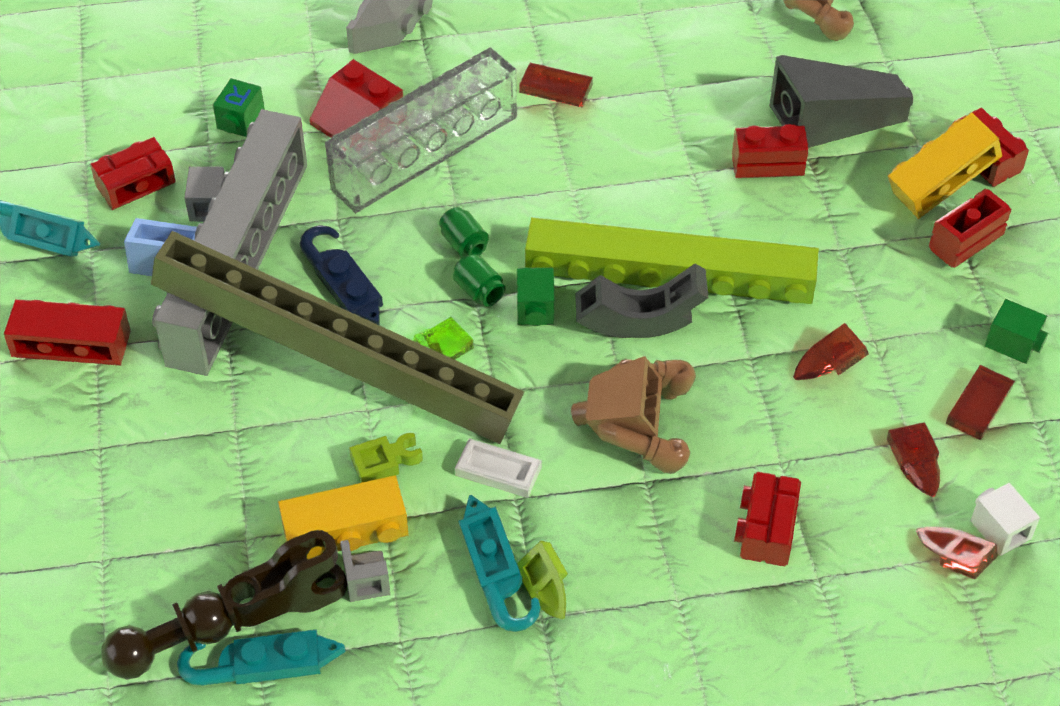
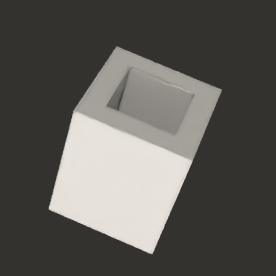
(1004, 518)

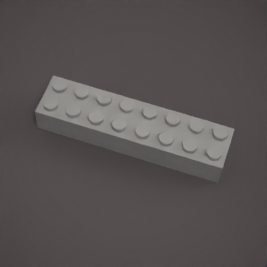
(237, 225)

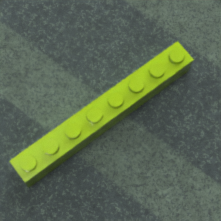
(657, 257)

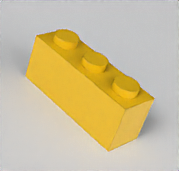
(945, 165)
(356, 513)

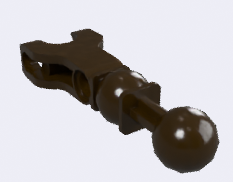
(276, 587)

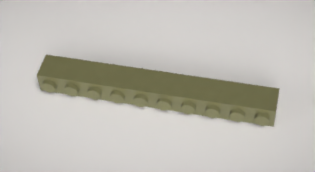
(335, 337)

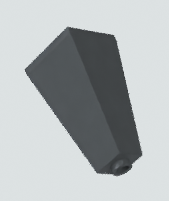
(836, 99)

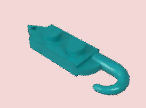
(44, 229)
(494, 563)
(264, 659)

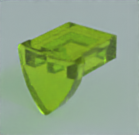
(446, 339)

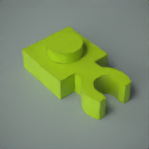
(380, 459)

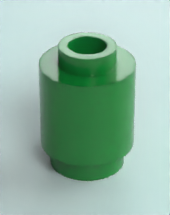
(463, 232)
(479, 280)

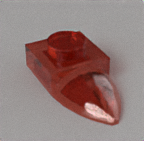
(832, 353)
(916, 456)
(959, 549)

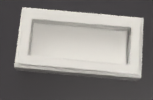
(498, 468)

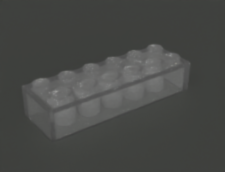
(421, 129)

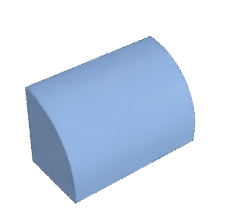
(146, 240)

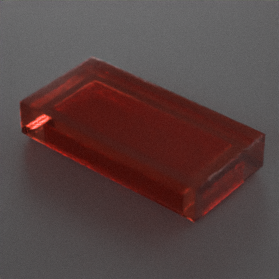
(556, 84)
(980, 402)

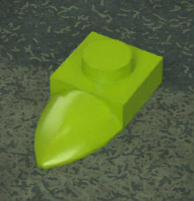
(544, 578)

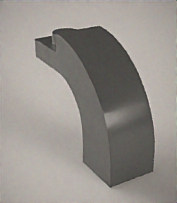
(641, 313)

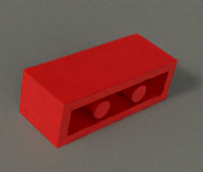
(67, 332)

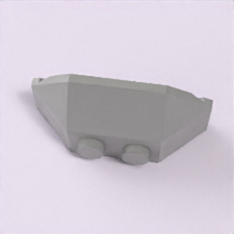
(384, 23)

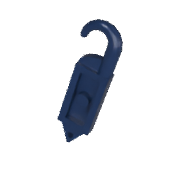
(342, 276)

